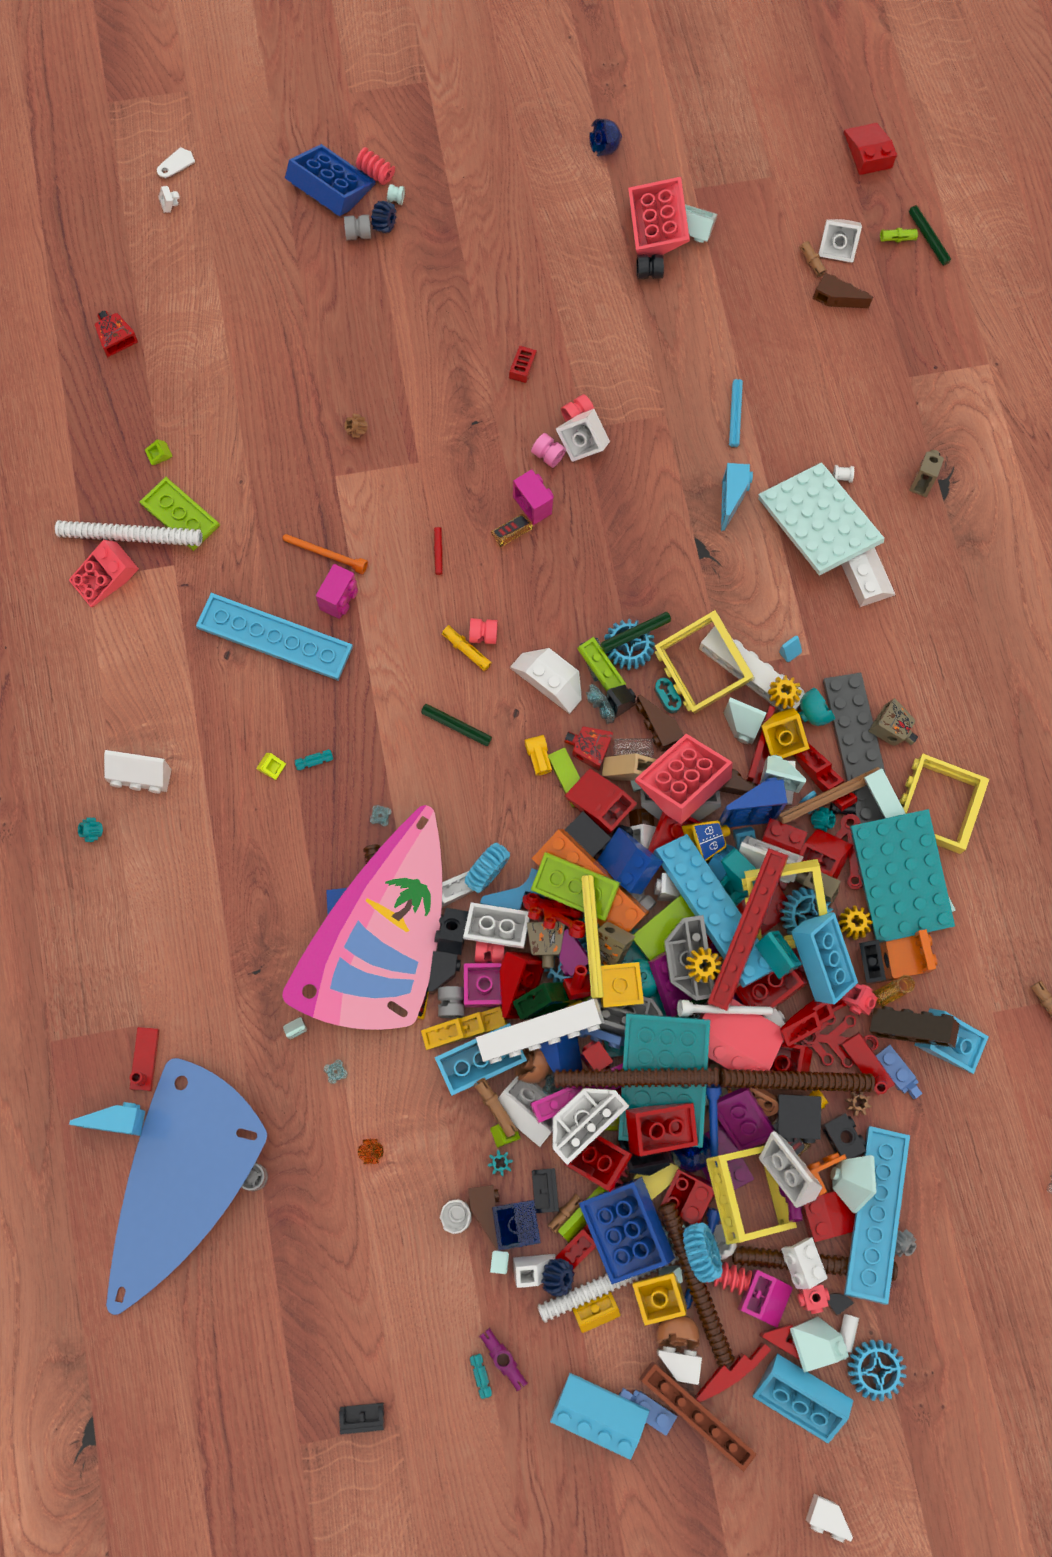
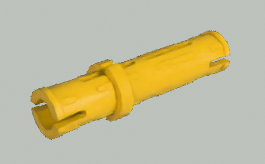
(464, 646)

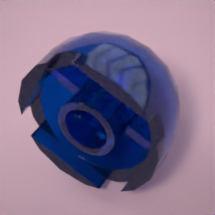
(605, 137)
(692, 1158)

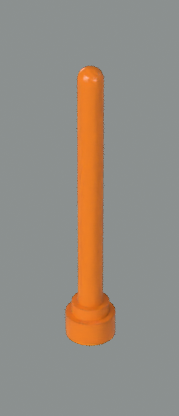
(359, 565)

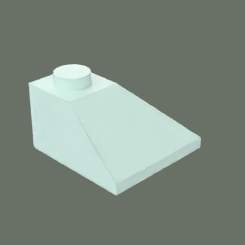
(700, 223)
(743, 720)
(781, 769)
(854, 1181)
(818, 1344)

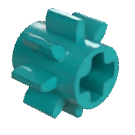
(823, 819)
(90, 829)
(501, 1169)

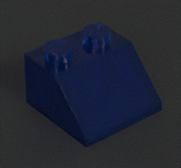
(516, 1225)

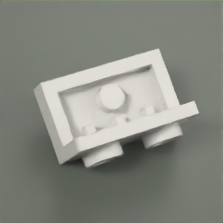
(804, 1264)

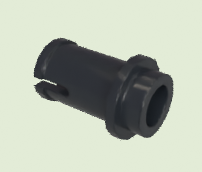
(850, 810)

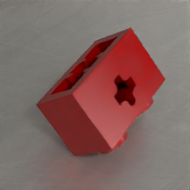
(595, 1056)

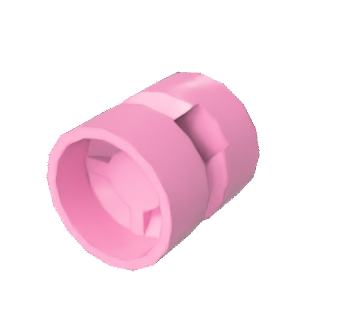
(547, 449)

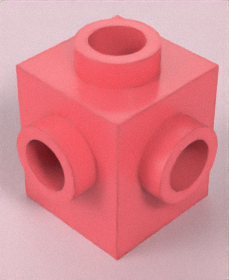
(860, 999)
(805, 1298)

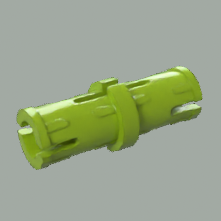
(898, 235)

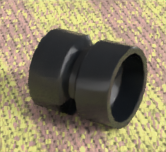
(650, 266)

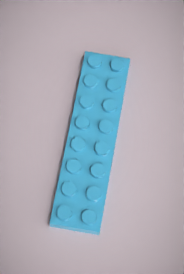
(274, 636)
(708, 898)
(878, 1220)

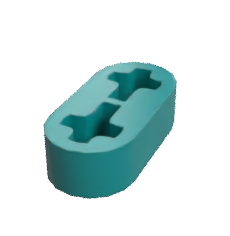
(664, 698)

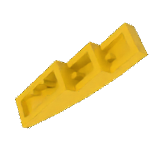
(463, 1028)

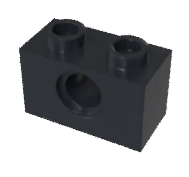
(452, 931)
(876, 961)
(833, 1131)

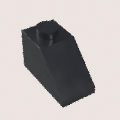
(621, 699)
(442, 969)

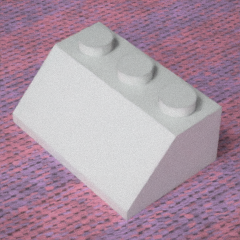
(868, 578)
(136, 771)
(755, 852)
(497, 925)
(517, 1101)
(789, 1171)

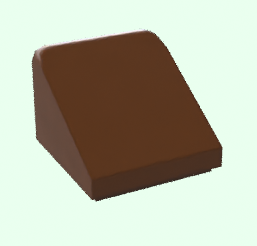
(641, 816)

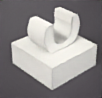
(168, 199)

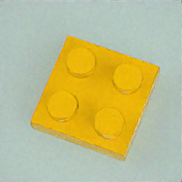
(621, 985)

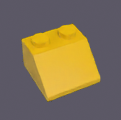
(785, 734)
(660, 1298)

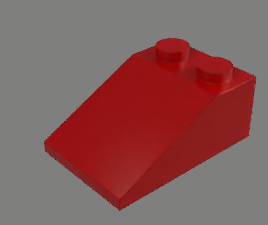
(870, 148)
(784, 837)
(518, 976)
(770, 990)
(793, 1058)
(661, 1128)
(601, 1163)
(827, 1217)

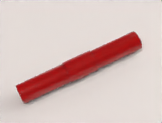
(438, 550)

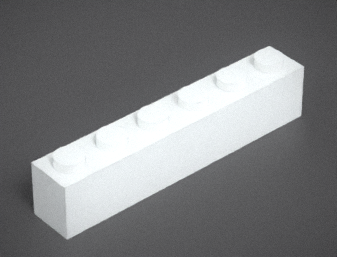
(764, 673)
(540, 1030)

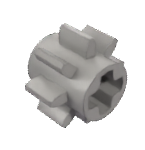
(905, 1243)

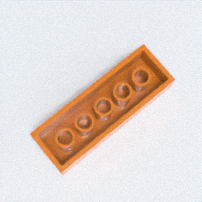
(625, 910)

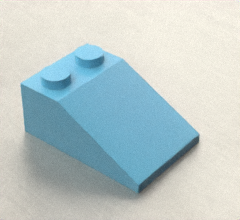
(734, 486)
(968, 1046)
(118, 1119)

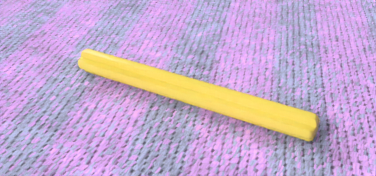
(592, 937)

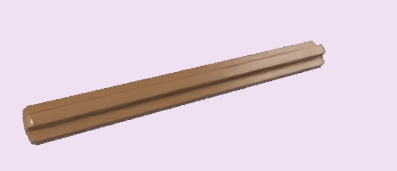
(824, 798)

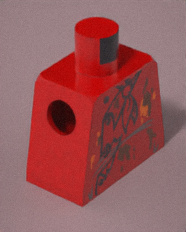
(114, 333)
(590, 745)

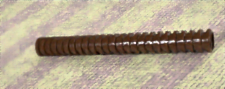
(636, 1077)
(796, 1080)
(776, 1259)
(697, 1288)

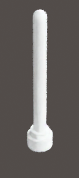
(687, 1008)

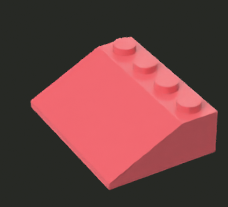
(658, 216)
(685, 777)
(743, 1040)

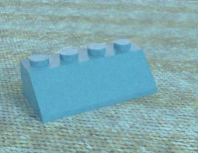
(825, 958)
(465, 1066)
(803, 1398)
(600, 1416)

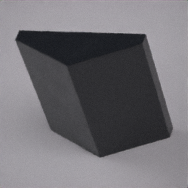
(645, 1164)

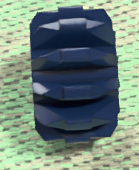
(383, 216)
(558, 1277)

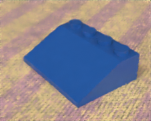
(328, 179)
(756, 805)
(627, 1231)

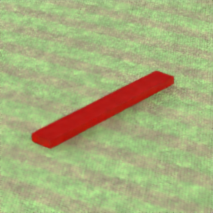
(748, 929)

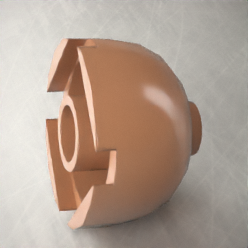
(534, 1069)
(678, 1333)

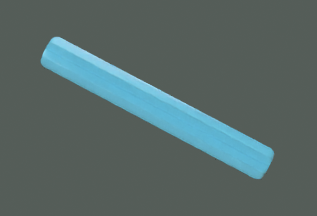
(735, 420)

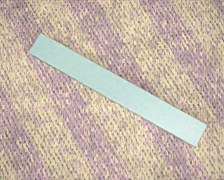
(886, 797)

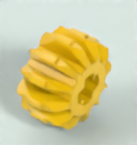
(784, 698)
(850, 927)
(699, 958)

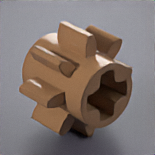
(356, 425)
(853, 1100)

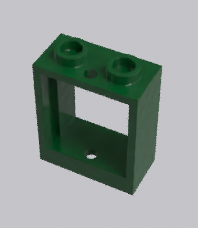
(548, 999)

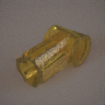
(893, 991)

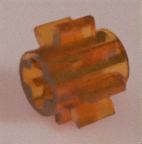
(370, 1151)

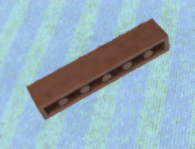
(698, 1416)

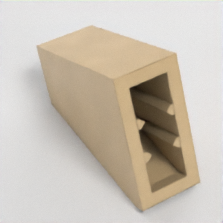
(625, 766)

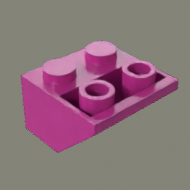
(765, 1298)

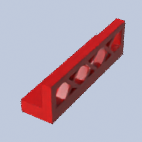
(760, 754)

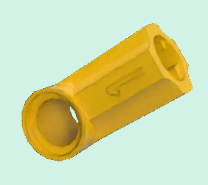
(537, 750)

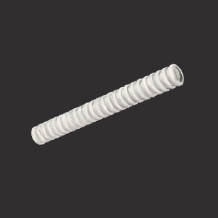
(128, 533)
(585, 1294)

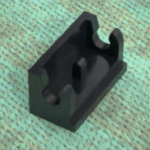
(545, 1190)
(362, 1418)

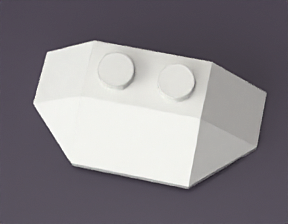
(551, 677)
(584, 1120)

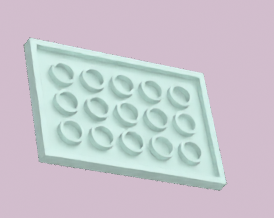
(820, 518)

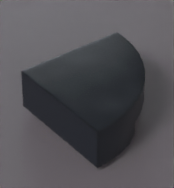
(839, 1303)

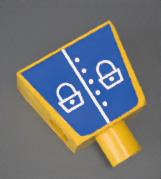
(707, 837)

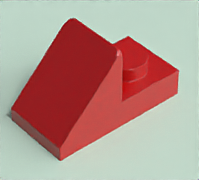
(778, 1337)

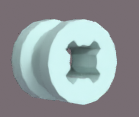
(396, 194)

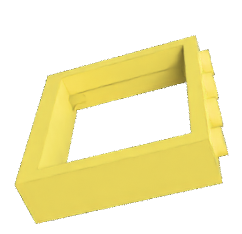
(672, 672)
(959, 774)
(789, 869)
(728, 1205)

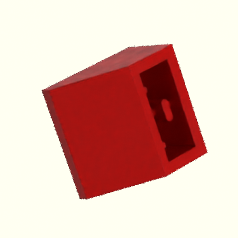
(829, 851)
(691, 1196)

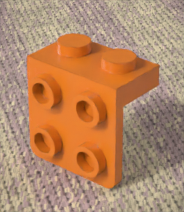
(911, 955)
(827, 1162)

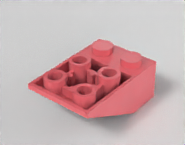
(103, 572)

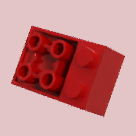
(600, 800)

